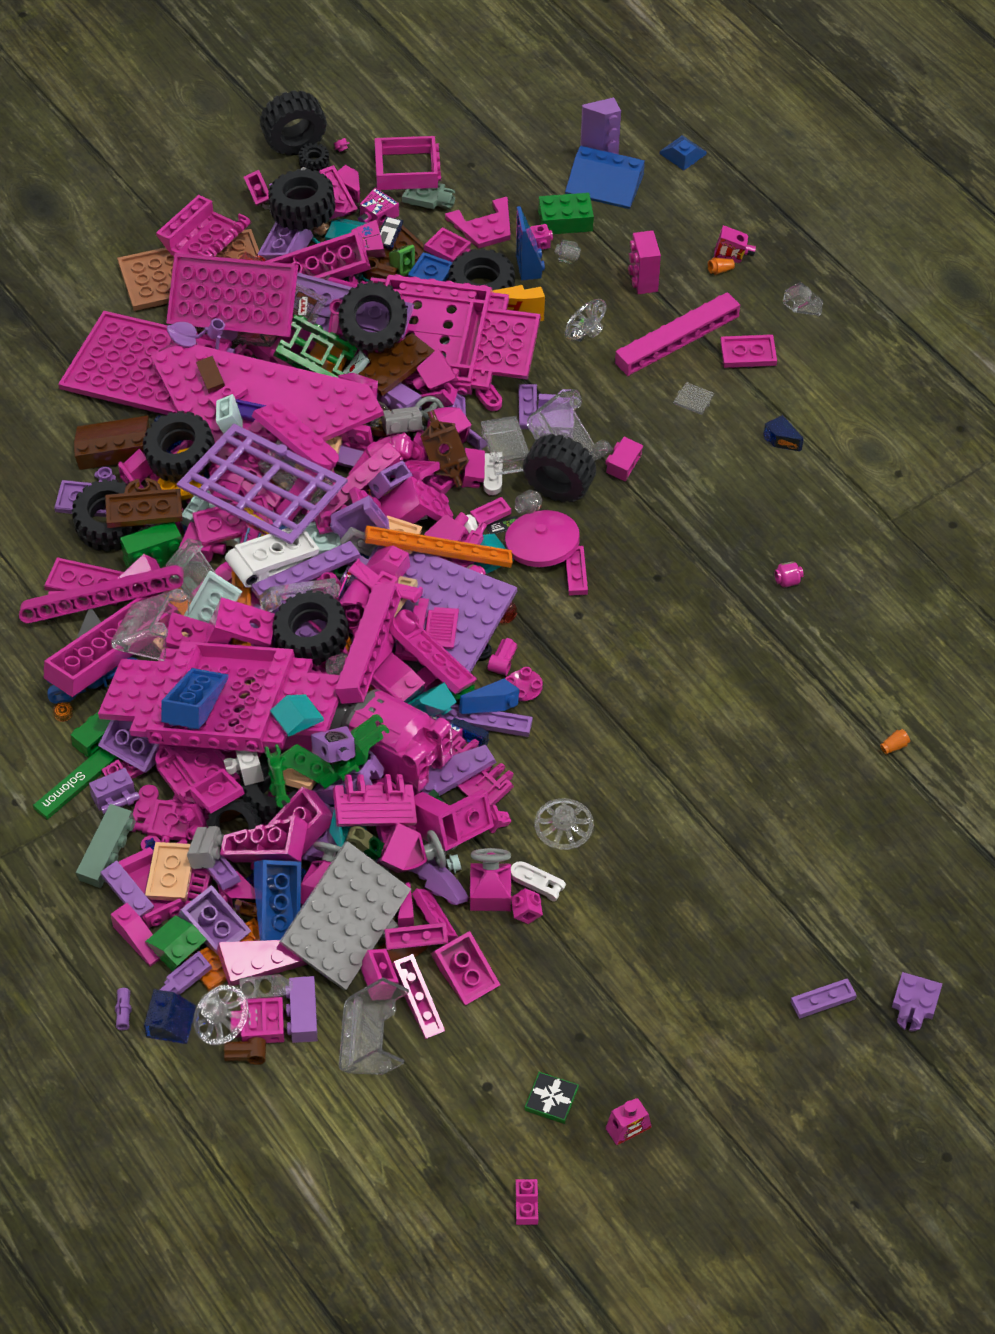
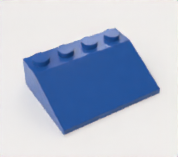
(606, 176)

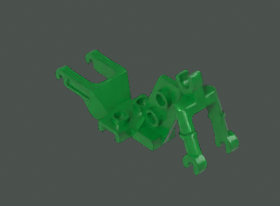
(315, 767)

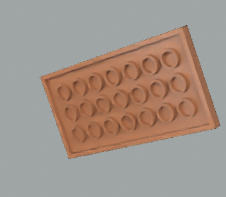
(150, 272)

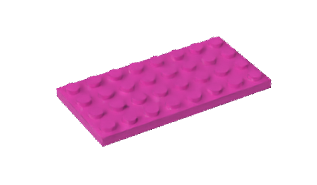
(240, 292)

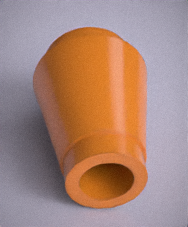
(720, 265)
(896, 741)

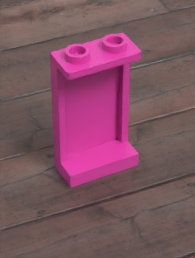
(138, 869)

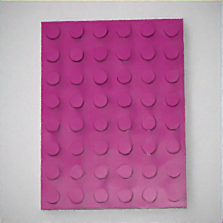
(118, 363)

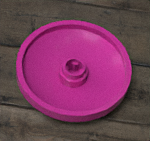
(542, 538)

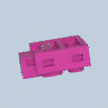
(263, 1020)

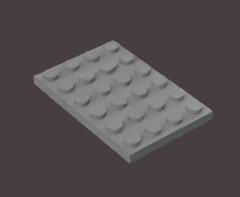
(345, 915)

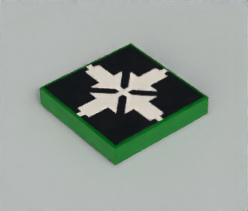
(551, 1097)

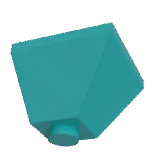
(434, 700)

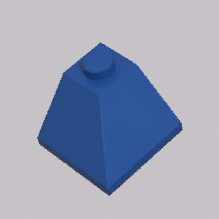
(683, 152)

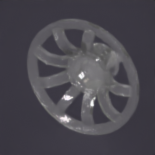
(591, 325)
(564, 819)
(216, 1011)

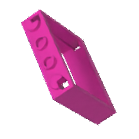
(407, 145)

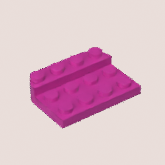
(187, 766)

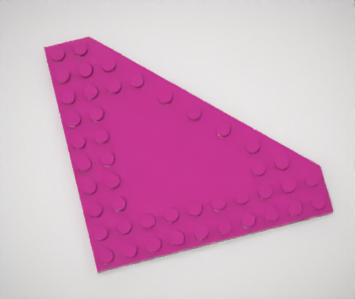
(318, 400)

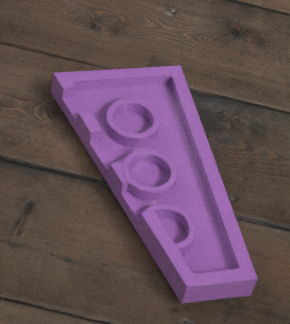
(459, 769)

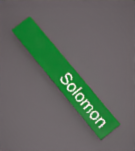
(74, 783)

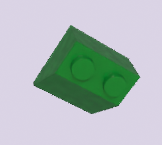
(176, 942)

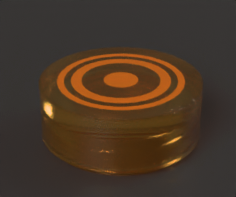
(62, 711)

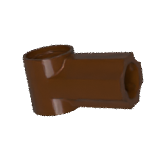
(378, 270)
(251, 1051)

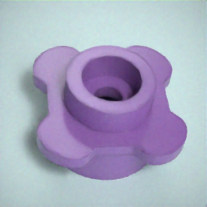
(105, 473)

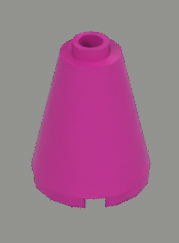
(354, 602)

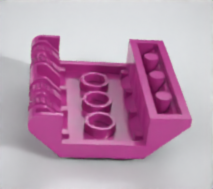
(200, 229)

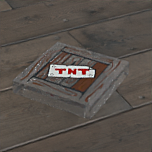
(308, 303)

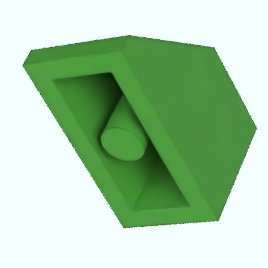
(403, 259)

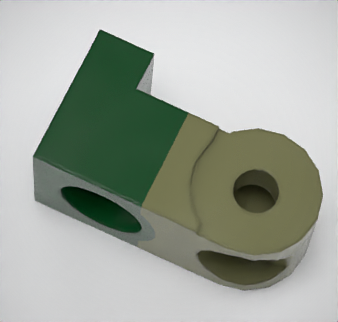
(365, 842)

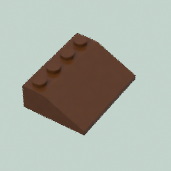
(109, 441)

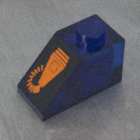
(783, 434)

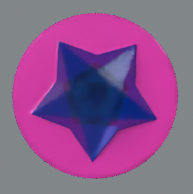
(149, 841)

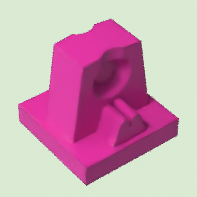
(323, 522)
(500, 818)

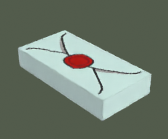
(357, 364)

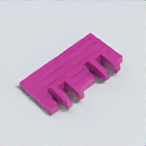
(495, 789)
(372, 806)

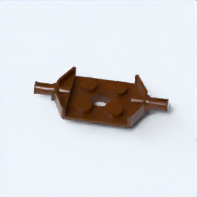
(445, 433)

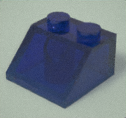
(169, 1017)

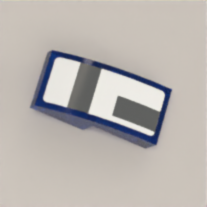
(389, 231)

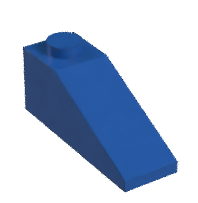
(490, 698)

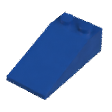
(527, 251)
(192, 698)
(277, 896)

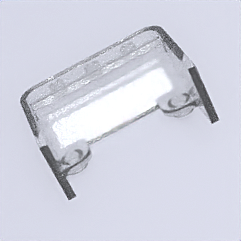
(364, 1028)

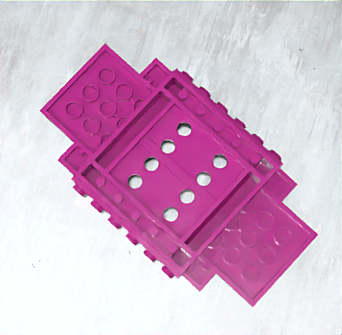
(483, 336)
(142, 684)

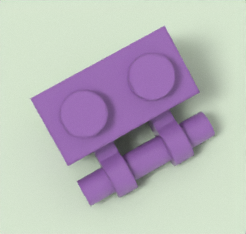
(113, 789)

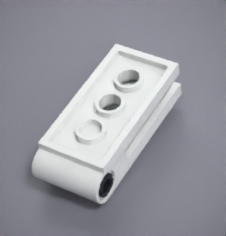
(268, 556)

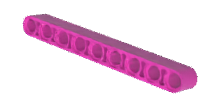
(94, 600)

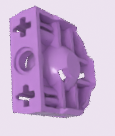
(370, 770)

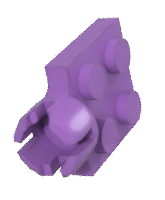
(915, 1000)

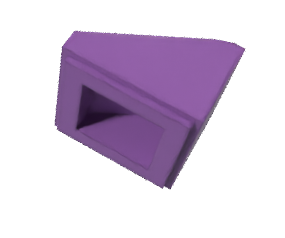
(476, 441)

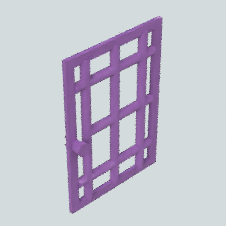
(263, 482)

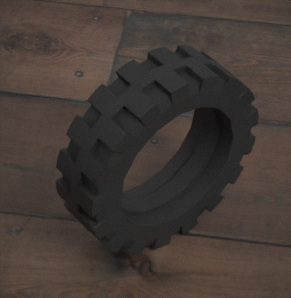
(240, 806)

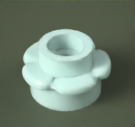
(453, 863)

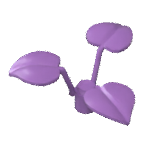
(185, 333)

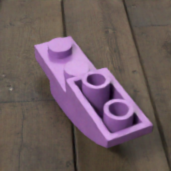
(441, 882)

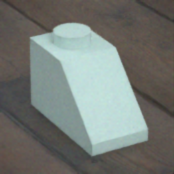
(227, 413)

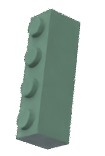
(105, 844)

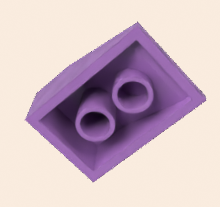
(214, 919)

